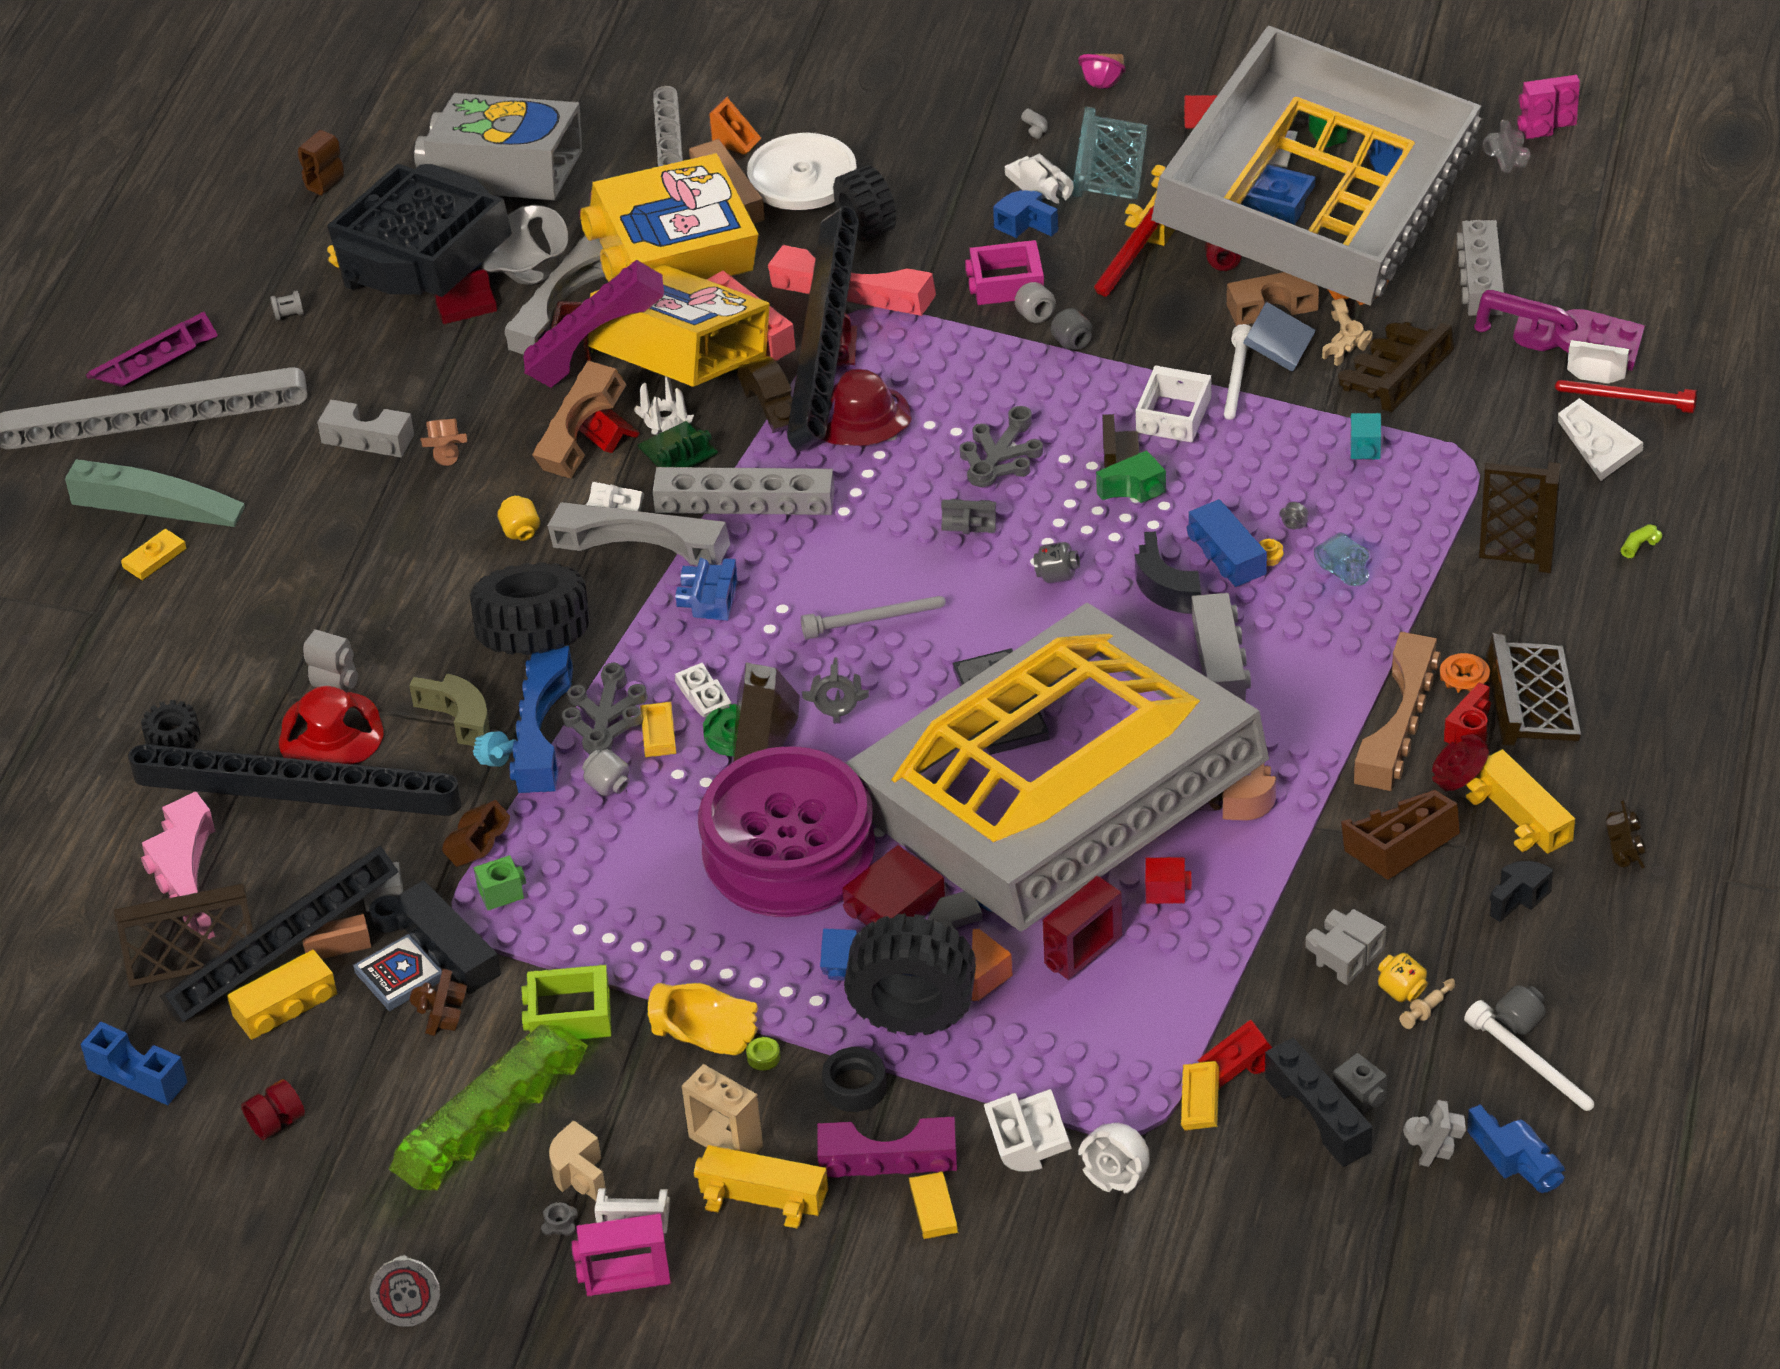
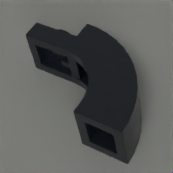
(1162, 583)

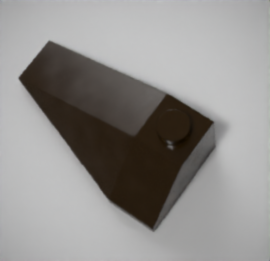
(764, 710)

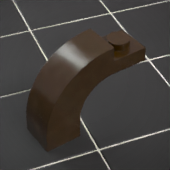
(768, 382)

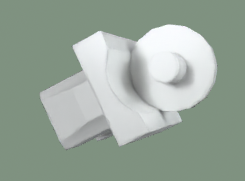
(615, 497)

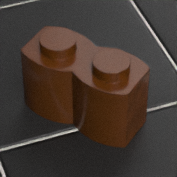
(321, 162)
(476, 833)

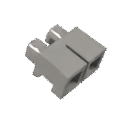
(1349, 945)

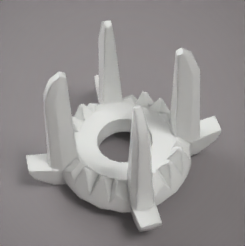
(651, 412)

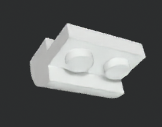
(1027, 1129)

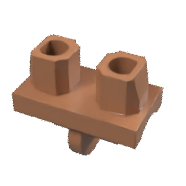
(443, 436)

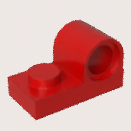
(1469, 716)
(1239, 1051)

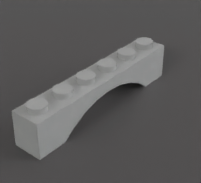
(535, 316)
(587, 526)

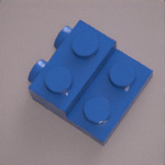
(1280, 193)

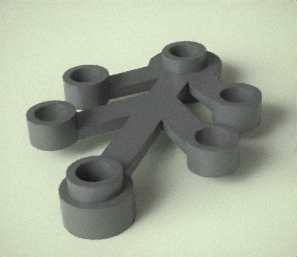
(984, 472)
(601, 736)

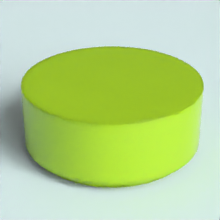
(763, 1053)

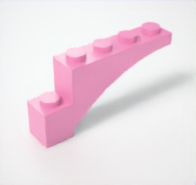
(177, 851)

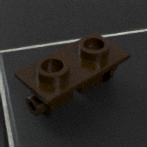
(1631, 845)

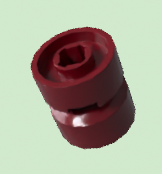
(269, 1111)

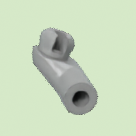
(1038, 123)

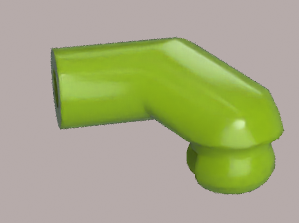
(1639, 536)

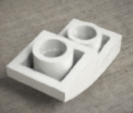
(702, 690)

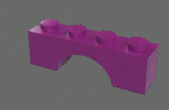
(925, 1149)

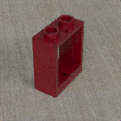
(1082, 927)

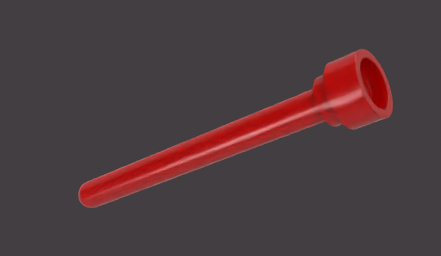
(1683, 400)

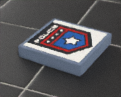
(397, 971)

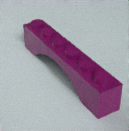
(629, 292)

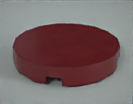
(1460, 762)

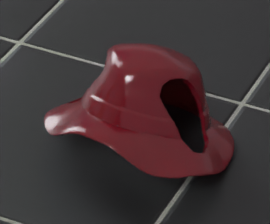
(865, 410)

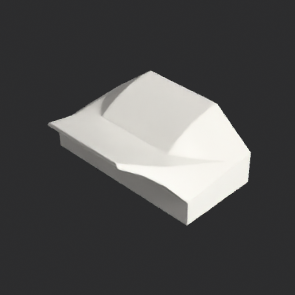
(1597, 362)

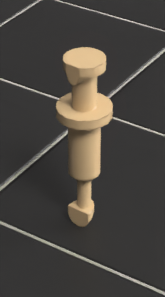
(1421, 1008)

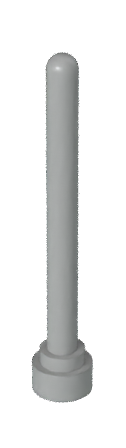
(815, 625)

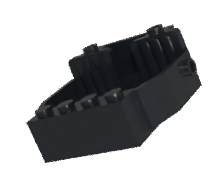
(417, 231)

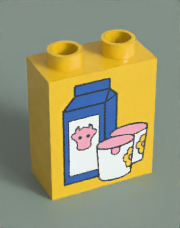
(672, 217)
(690, 331)

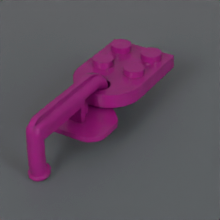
(1548, 326)

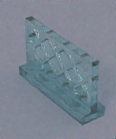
(1087, 169)

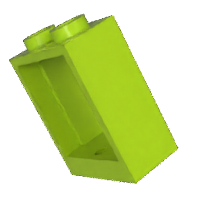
(581, 1024)

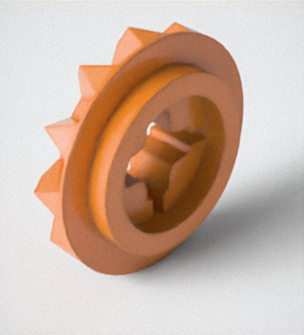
(1464, 664)

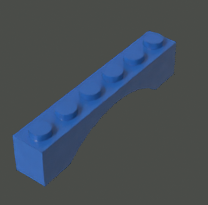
(535, 758)

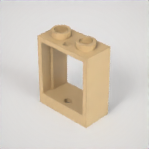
(708, 1127)

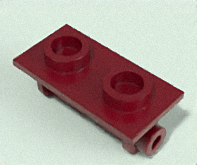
(848, 340)

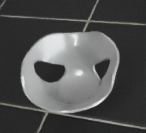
(520, 255)

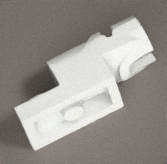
(1040, 176)

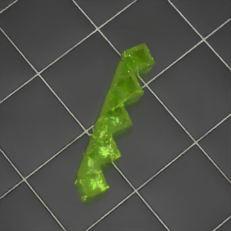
(486, 1105)

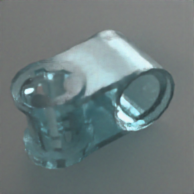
(1343, 559)

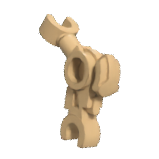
(1350, 334)

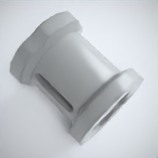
(286, 305)

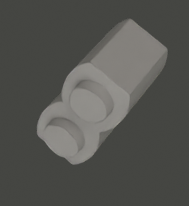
(330, 661)

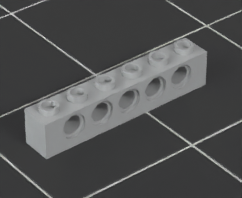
(743, 490)

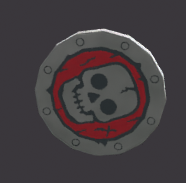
(404, 1292)

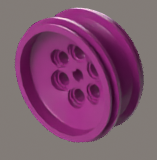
(786, 831)

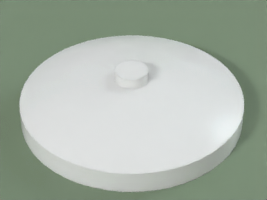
(799, 170)

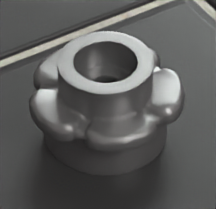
(1294, 515)

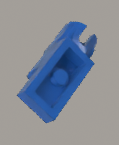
(1515, 1150)

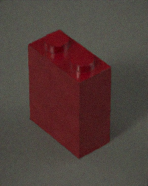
(893, 886)

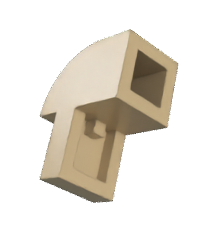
(573, 1160)

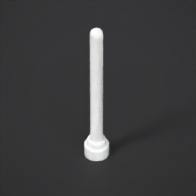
(1238, 336)
(1482, 1017)

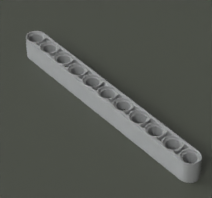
(152, 408)

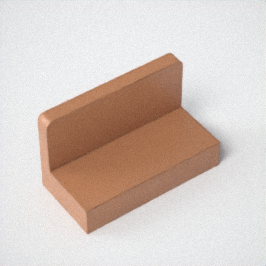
(339, 937)

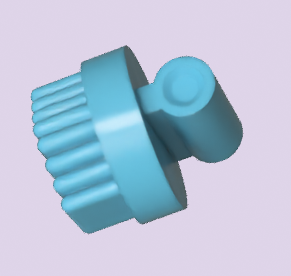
(493, 749)

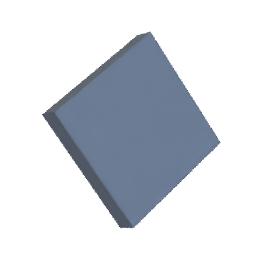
(1279, 336)

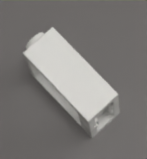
(1165, 383)

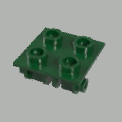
(679, 447)

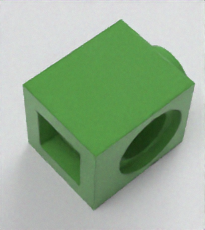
(499, 882)

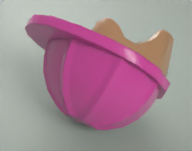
(1102, 69)

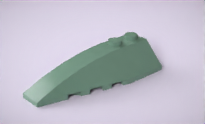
(148, 494)

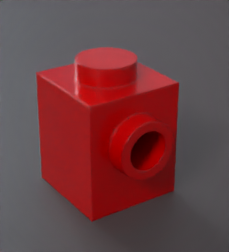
(1166, 880)

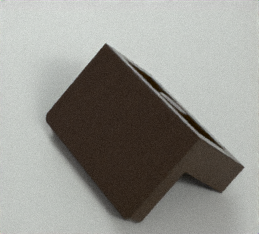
(1117, 445)

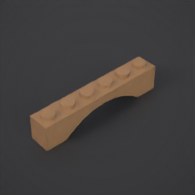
(1382, 753)

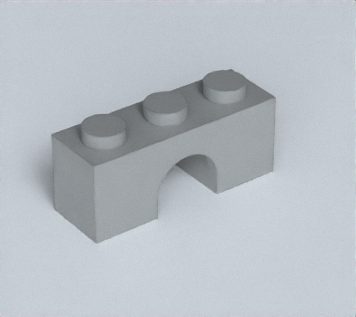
(385, 435)

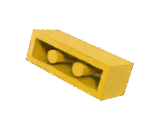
(282, 994)

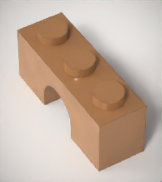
(1249, 296)

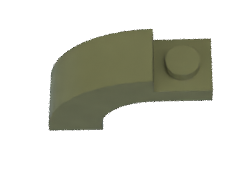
(455, 698)

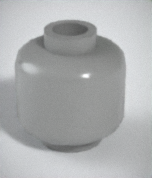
(1035, 302)
(606, 772)

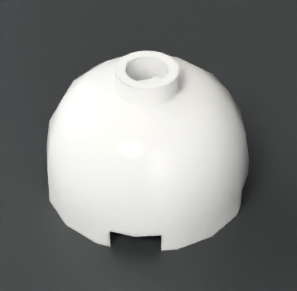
(1115, 1157)

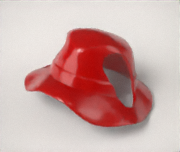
(326, 733)

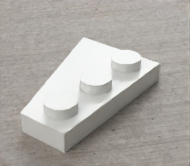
(1598, 438)

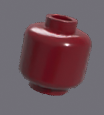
(1221, 258)

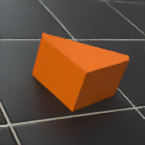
(732, 128)
(991, 962)

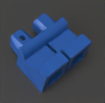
(711, 589)

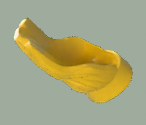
(702, 1017)

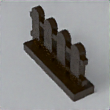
(1412, 363)

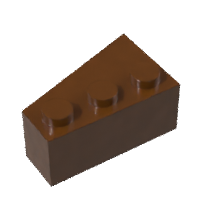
(1402, 835)

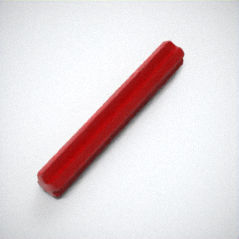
(1126, 254)

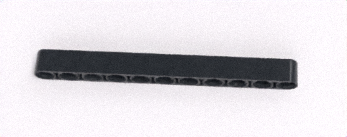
(823, 329)
(295, 780)

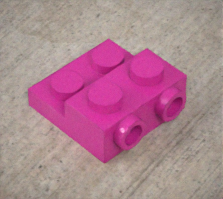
(1548, 105)

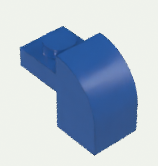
(1025, 210)

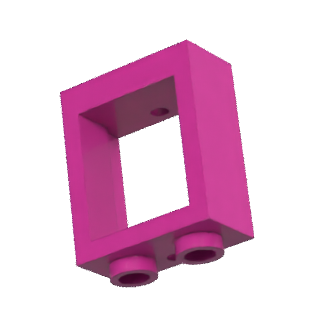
(1001, 256)
(621, 1272)

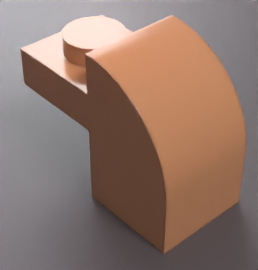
(1250, 796)

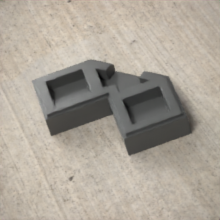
(957, 910)

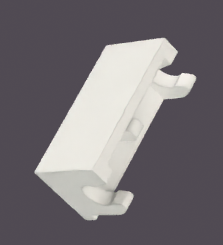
(615, 1209)

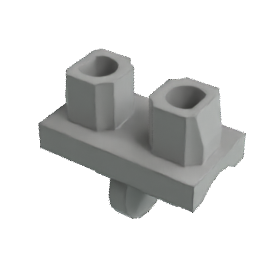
(1435, 1132)

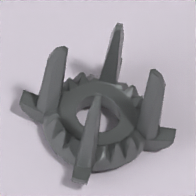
(839, 707)

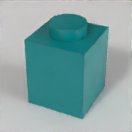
(1365, 436)

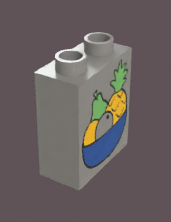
(505, 143)

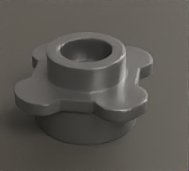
(562, 1213)

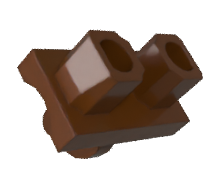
(446, 991)

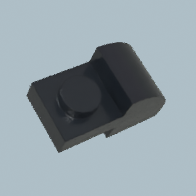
(1520, 884)

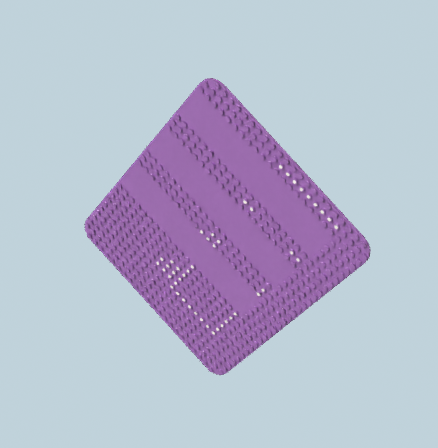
(626, 871)

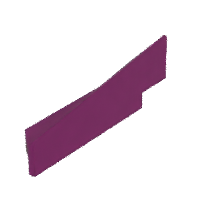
(155, 351)

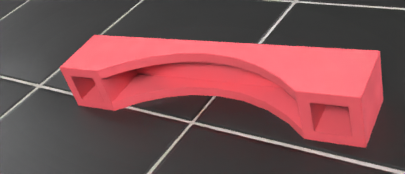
(899, 291)

